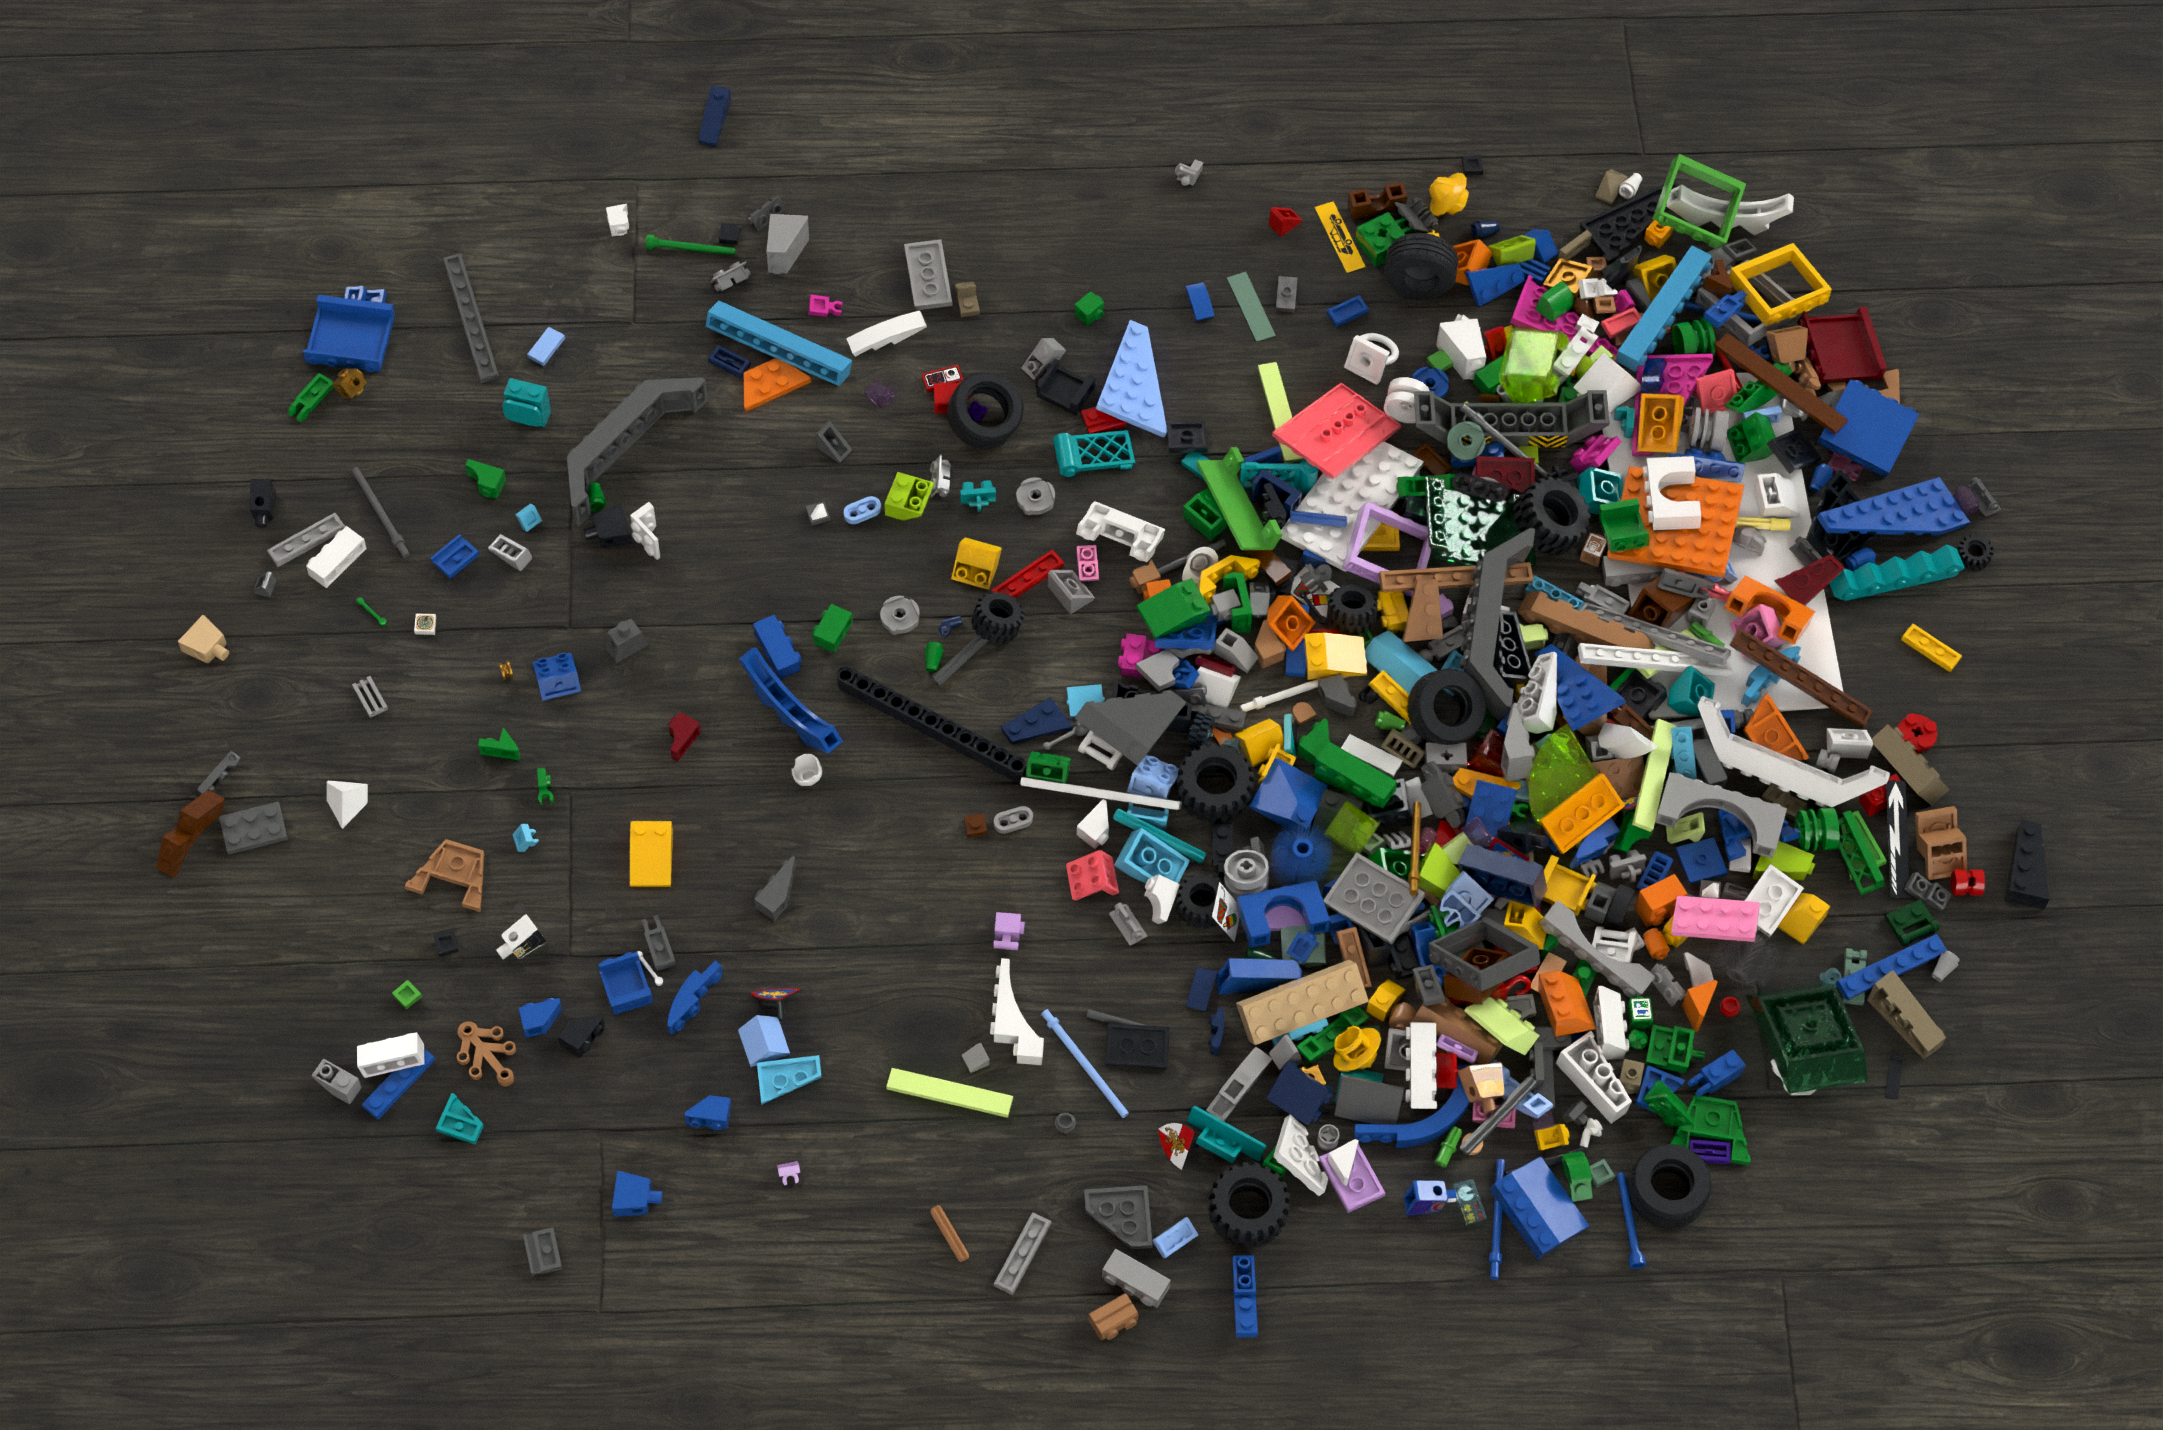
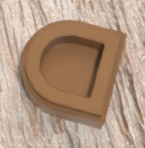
(1303, 713)

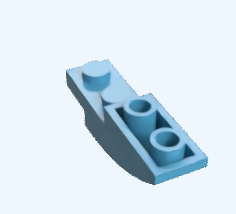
(1762, 677)

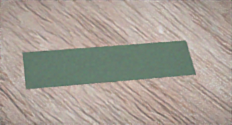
(1251, 306)

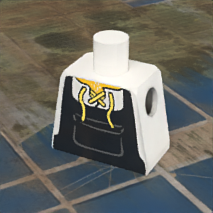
(521, 939)

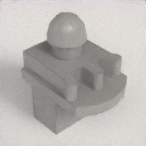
(1187, 174)

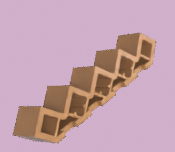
(1583, 625)

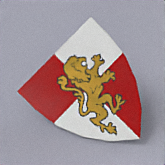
(1177, 1141)

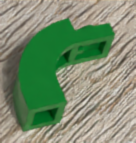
(1416, 485)

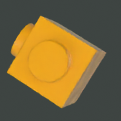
(1657, 234)

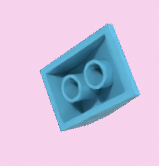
(1148, 856)

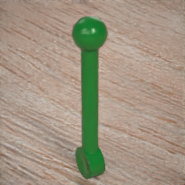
(382, 621)

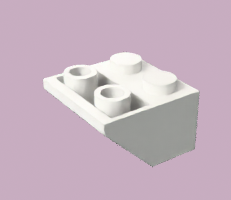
(1775, 496)

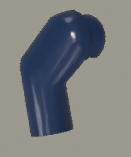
(947, 625)

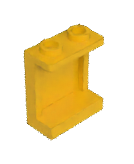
(1567, 886)

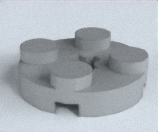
(1035, 506)
(895, 624)

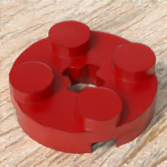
(1922, 724)

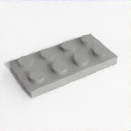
(928, 274)

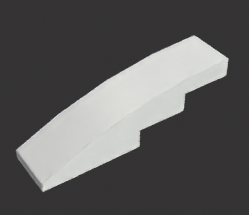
(889, 331)

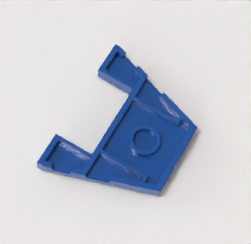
(1735, 830)

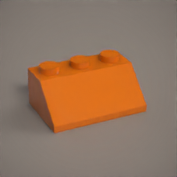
(1565, 1003)

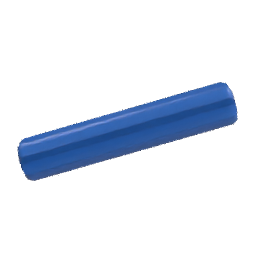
(1318, 518)

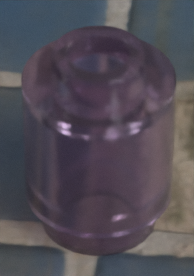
(1966, 499)

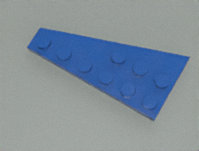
(1580, 692)

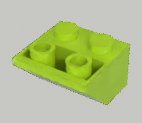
(907, 497)

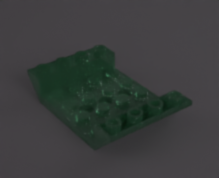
(1450, 523)

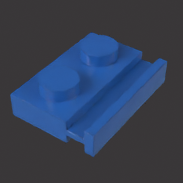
(454, 556)

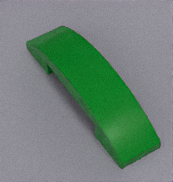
(1323, 1042)

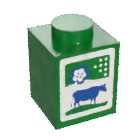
(1640, 1013)

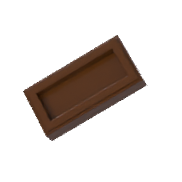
(1433, 462)

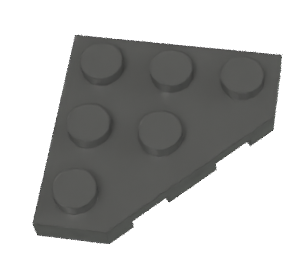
(1123, 1213)

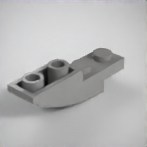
(1239, 1084)

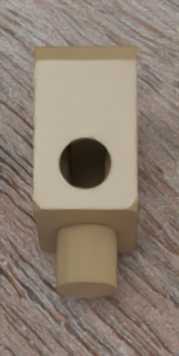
(204, 641)

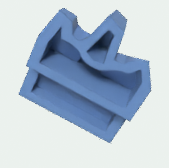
(1464, 901)

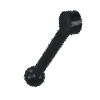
(1322, 619)

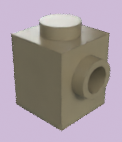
(1631, 1075)

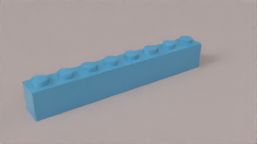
(1664, 308)
(778, 343)

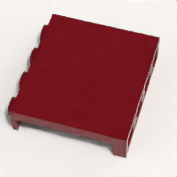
(1843, 347)

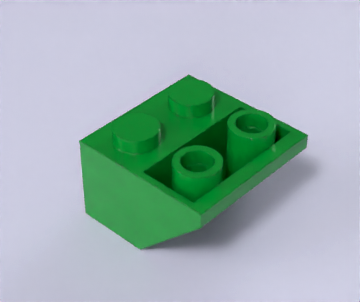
(1750, 438)

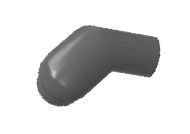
(1449, 622)

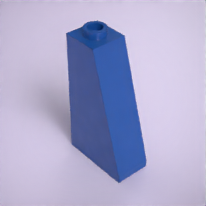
(1255, 975)

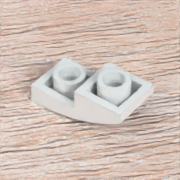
(1744, 863)

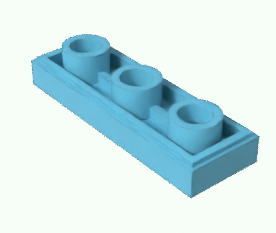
(1545, 587)

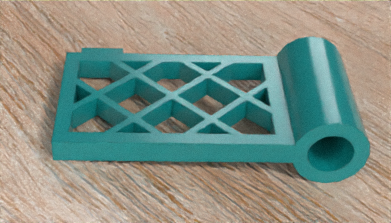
(1070, 459)
(1302, 476)

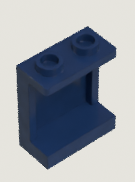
(1288, 495)
(1299, 1094)

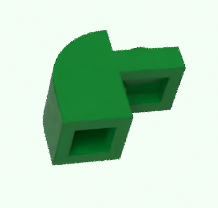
(1579, 1175)

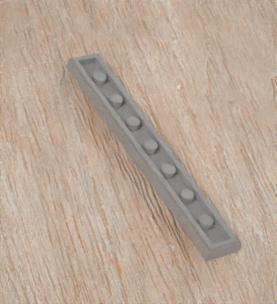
(1664, 636)

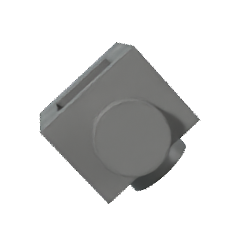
(1701, 611)

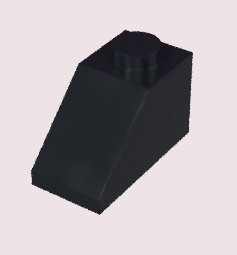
(1374, 948)

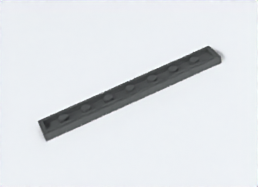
(471, 318)

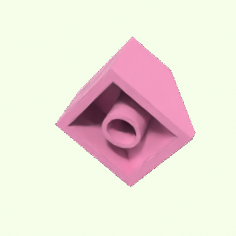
(1762, 624)

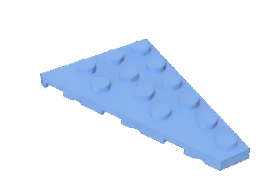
(1132, 384)

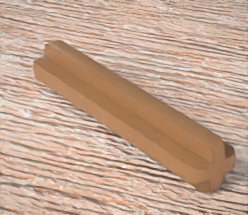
(949, 1233)

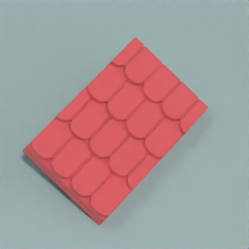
(1336, 430)

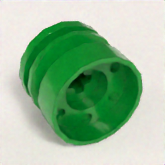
(1693, 338)
(1817, 829)

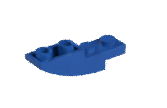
(687, 999)
(1244, 1296)

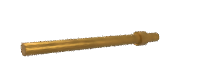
(1414, 875)

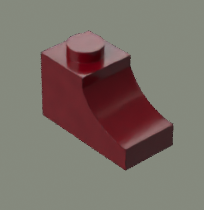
(684, 732)

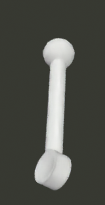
(658, 980)

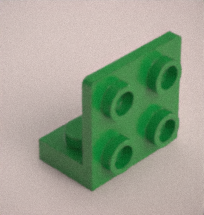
(1667, 1106)

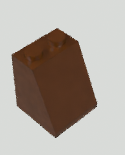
(1660, 606)

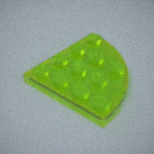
(1557, 772)

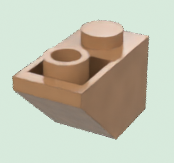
(1268, 646)

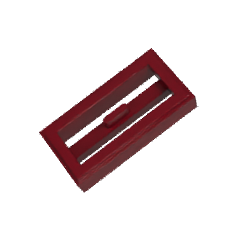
(1216, 665)

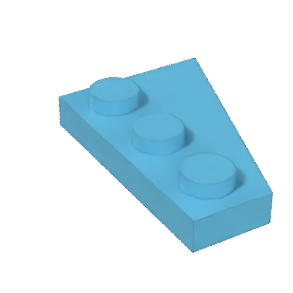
(786, 1075)

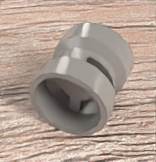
(1827, 761)
(1329, 1133)

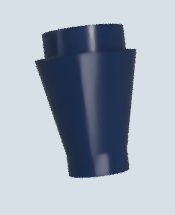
(1484, 228)

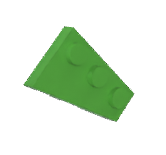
(1874, 848)

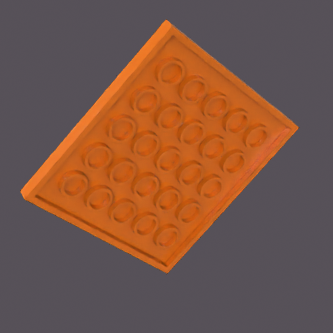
(1687, 550)

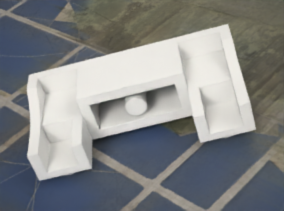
(1121, 527)

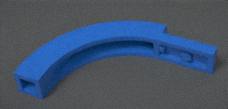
(1422, 1131)

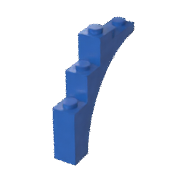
(790, 710)

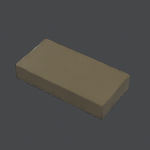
(1575, 246)

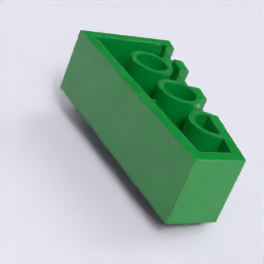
(1353, 776)

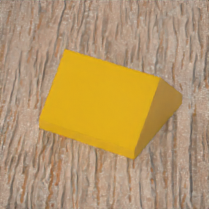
(1258, 739)

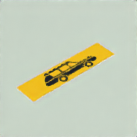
(1340, 237)

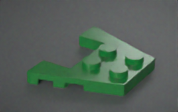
(1715, 1120)

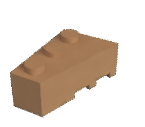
(1424, 613)

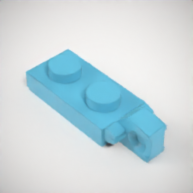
(1299, 1033)

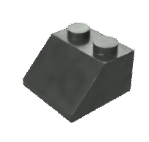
(1328, 809)

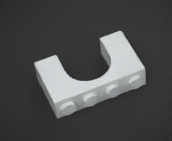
(1664, 512)

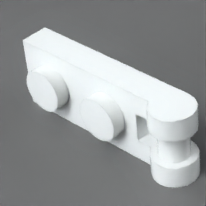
(1575, 351)

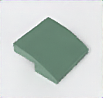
(1318, 955)

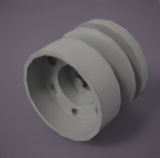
(1708, 429)

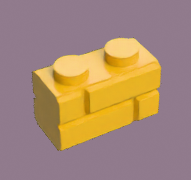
(1393, 610)

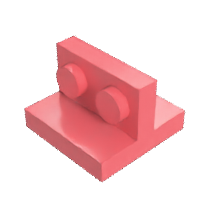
(1715, 390)

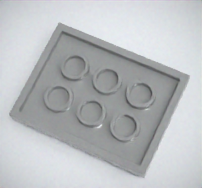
(1373, 898)

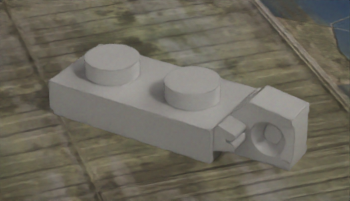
(1603, 598)

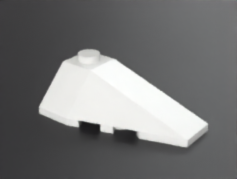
(1539, 696)

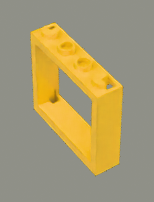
(1769, 261)

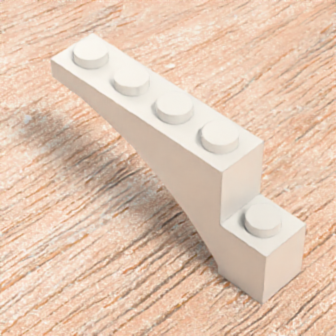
(1010, 1024)

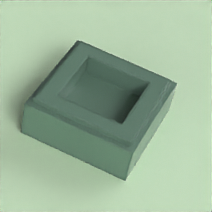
(1601, 1173)

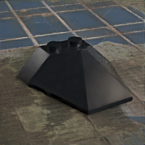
(1838, 544)

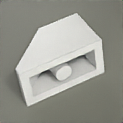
(1095, 826)

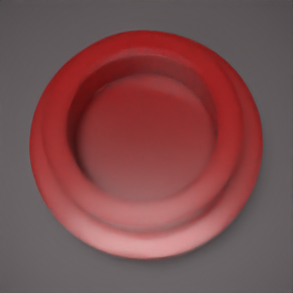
(1729, 1006)

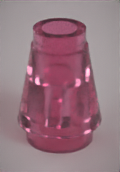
(1427, 839)

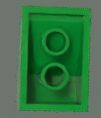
(1174, 609)
(1394, 861)

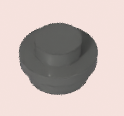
(1065, 1123)

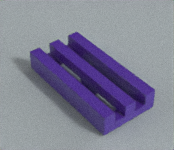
(1712, 1144)

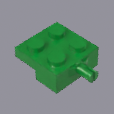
(1672, 1048)

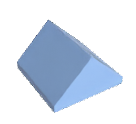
(763, 1039)

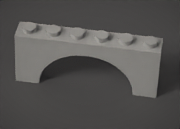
(1760, 817)

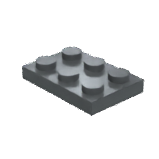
(253, 828)

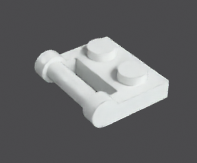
(1085, 748)
(1615, 950)

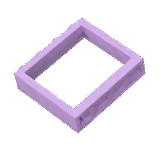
(1368, 570)

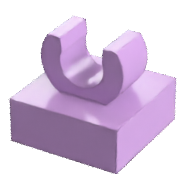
(788, 1169)

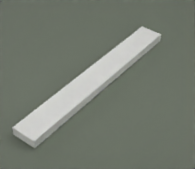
(1648, 659)
(1100, 793)

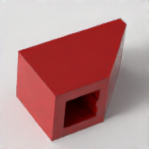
(942, 394)

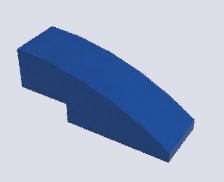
(1595, 843)

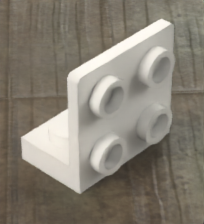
(643, 524)

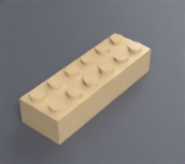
(1302, 1002)

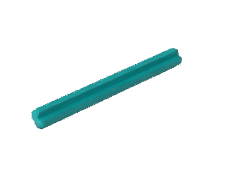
(1175, 843)

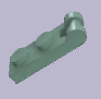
(1850, 968)

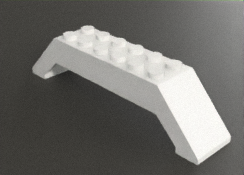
(1781, 769)

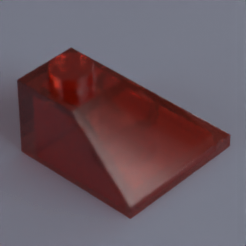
(1488, 755)

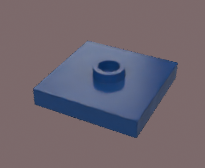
(1701, 861)

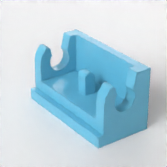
(1153, 817)

